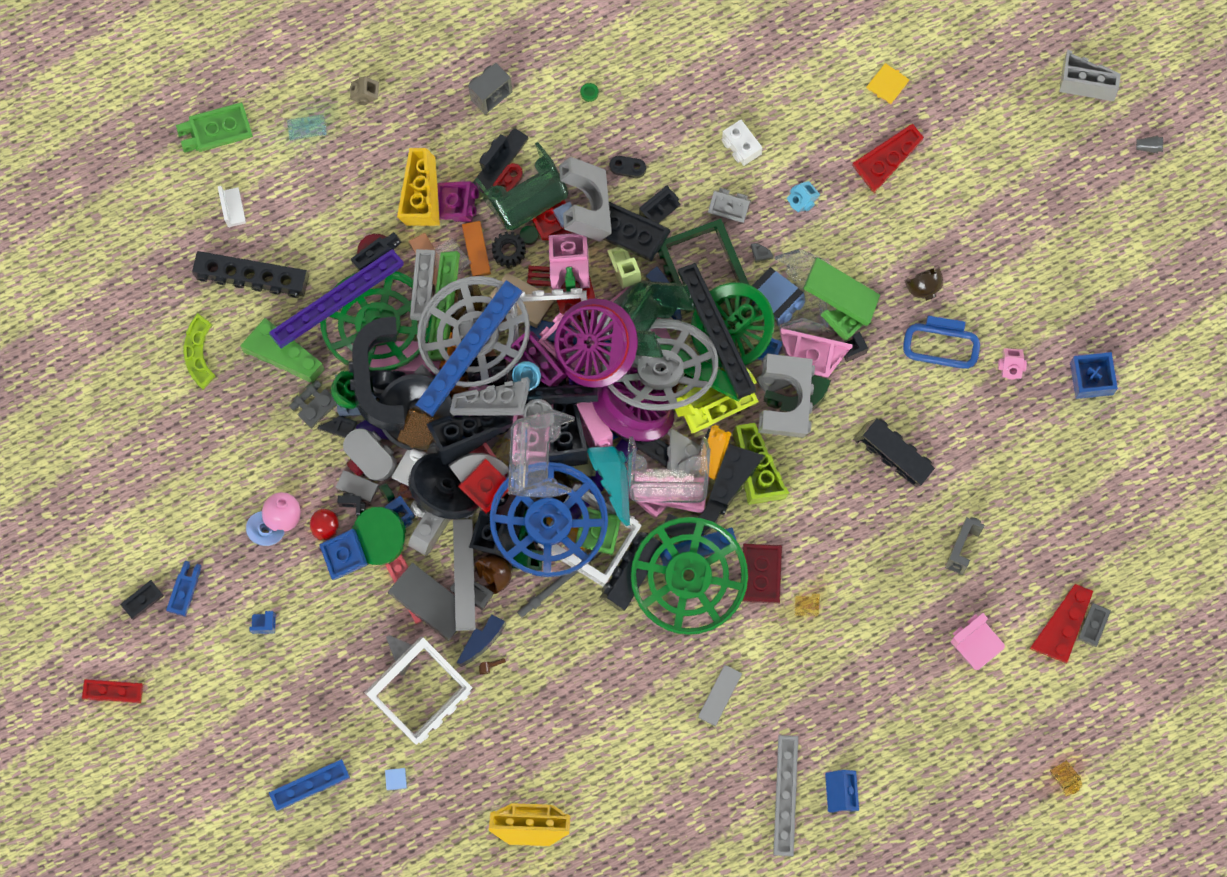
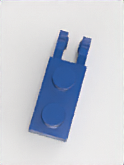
(183, 590)

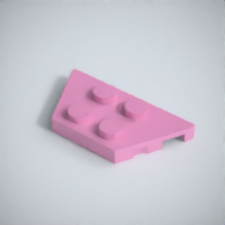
(823, 351)

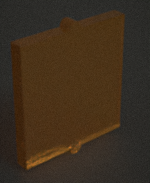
(416, 431)

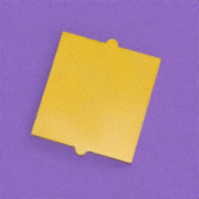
(888, 83)

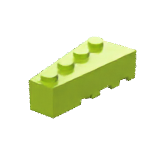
(766, 481)

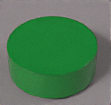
(589, 92)

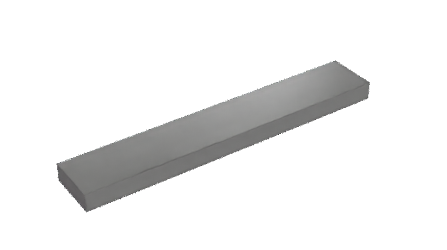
(463, 575)
(785, 796)

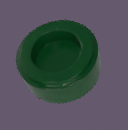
(529, 234)
(386, 492)

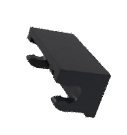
(660, 205)

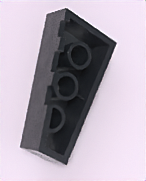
(895, 451)

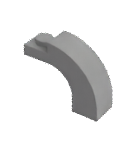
(467, 463)

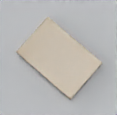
(535, 309)

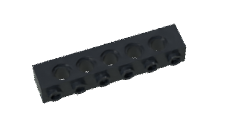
(205, 261)

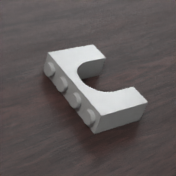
(593, 182)
(799, 373)

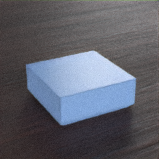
(396, 779)

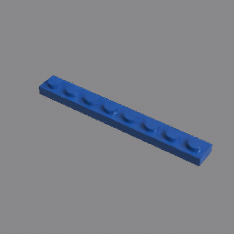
(469, 348)

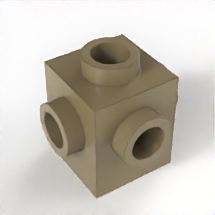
(364, 90)

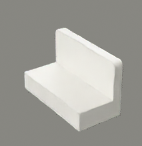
(232, 206)

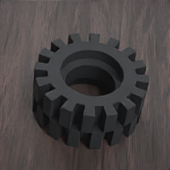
(508, 239)

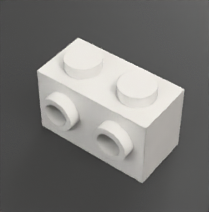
(741, 142)

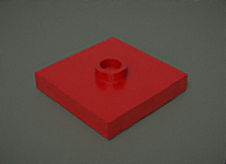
(483, 484)

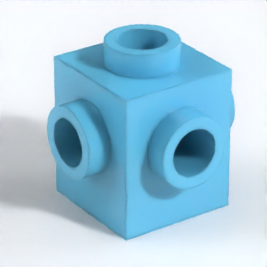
(803, 196)

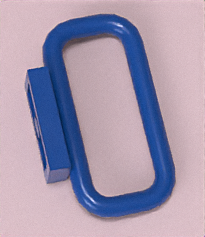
(944, 327)

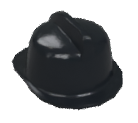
(381, 379)

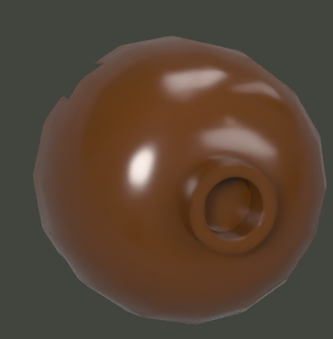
(495, 572)

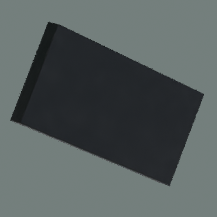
(635, 233)

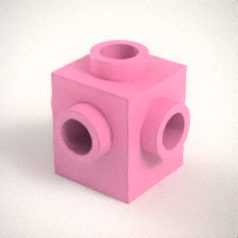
(1012, 363)

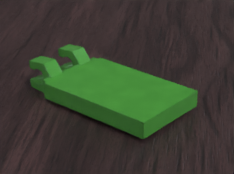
(215, 128)

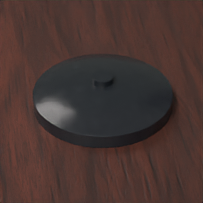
(406, 392)
(437, 489)

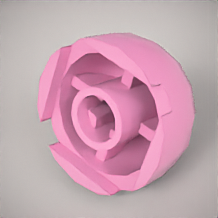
(281, 512)

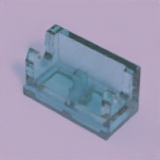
(307, 127)

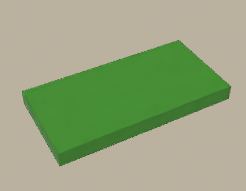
(841, 291)

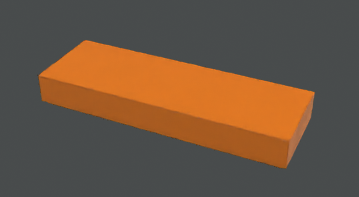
(476, 248)

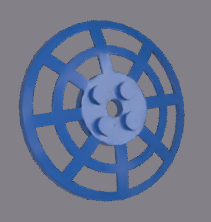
(552, 534)

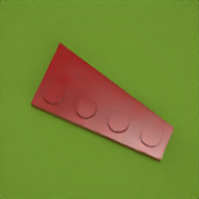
(884, 159)
(1062, 629)

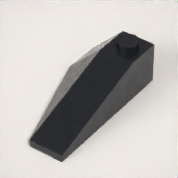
(464, 434)

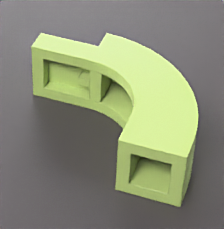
(624, 267)

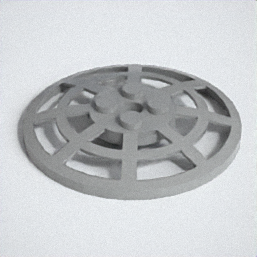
(465, 323)
(673, 371)

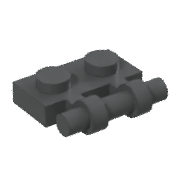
(317, 408)

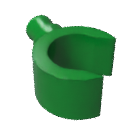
(569, 279)

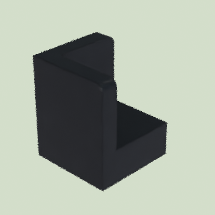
(858, 347)

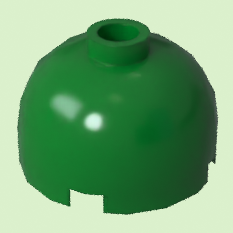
(341, 390)

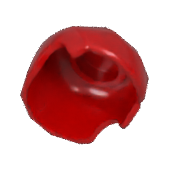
(324, 524)

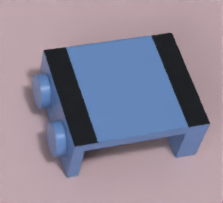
(781, 294)

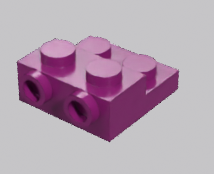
(457, 201)

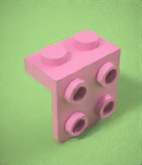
(977, 642)

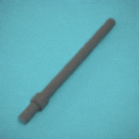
(535, 602)

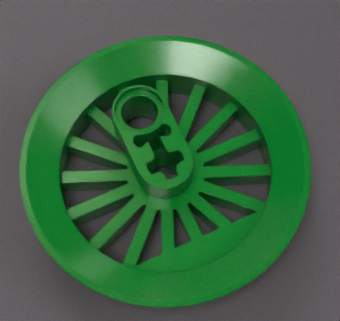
(738, 318)

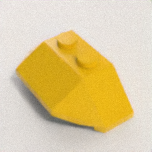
(529, 824)

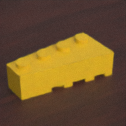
(419, 190)

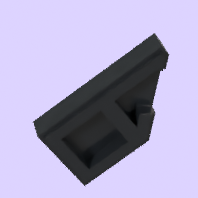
(338, 426)

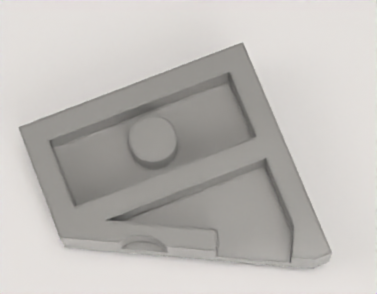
(680, 450)

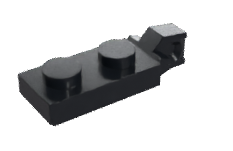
(375, 251)

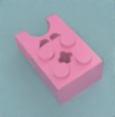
(568, 251)

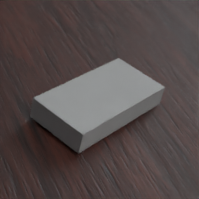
(357, 485)

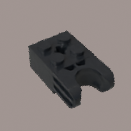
(482, 536)

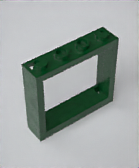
(724, 239)

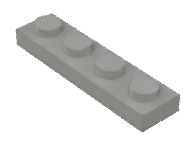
(422, 282)

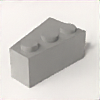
(1088, 79)

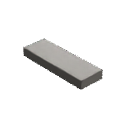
(720, 695)

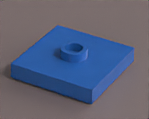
(343, 554)

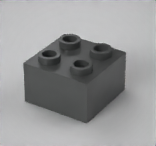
(490, 88)

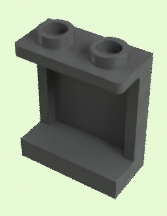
(955, 561)

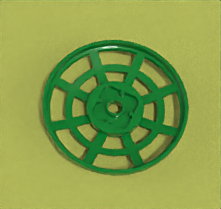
(372, 312)
(698, 584)

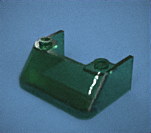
(527, 198)
(653, 301)

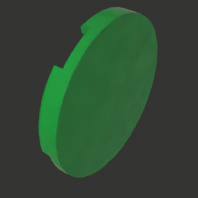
(380, 535)

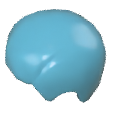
(529, 370)

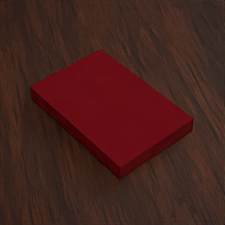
(763, 573)

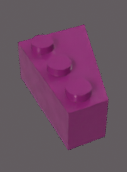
(536, 353)

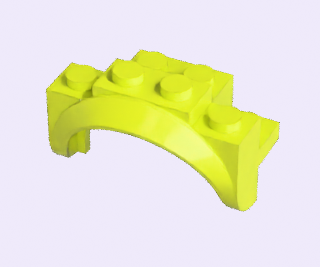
(711, 407)

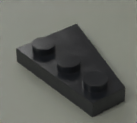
(734, 471)

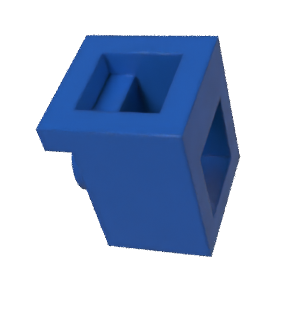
(399, 505)

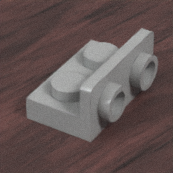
(729, 205)

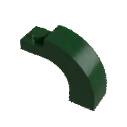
(788, 404)

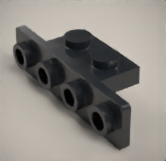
(500, 155)

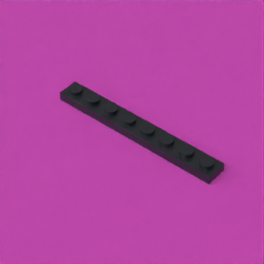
(717, 331)

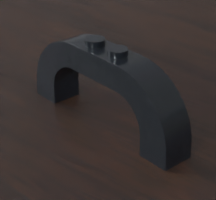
(377, 414)
(712, 513)

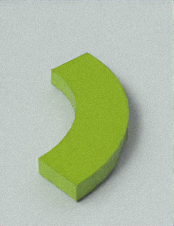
(193, 351)

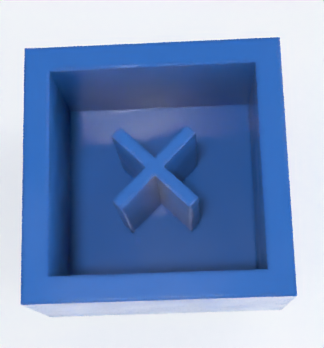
(1093, 375)

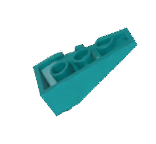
(613, 471)

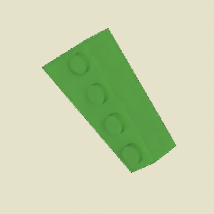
(290, 358)

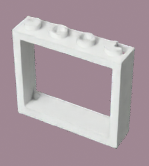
(556, 294)
(588, 570)
(448, 708)

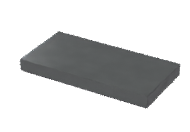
(426, 600)

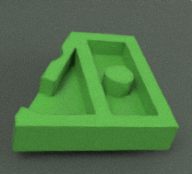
(841, 323)

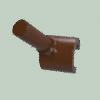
(484, 667)

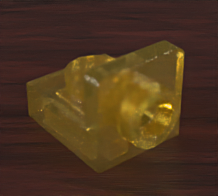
(1067, 778)

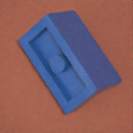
(842, 791)

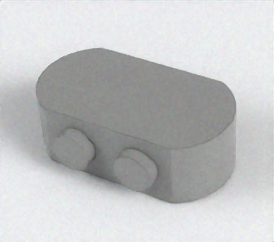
(370, 454)
(427, 533)

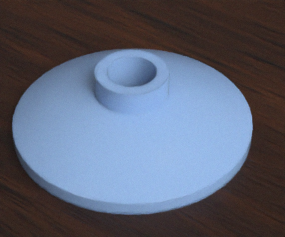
(254, 531)

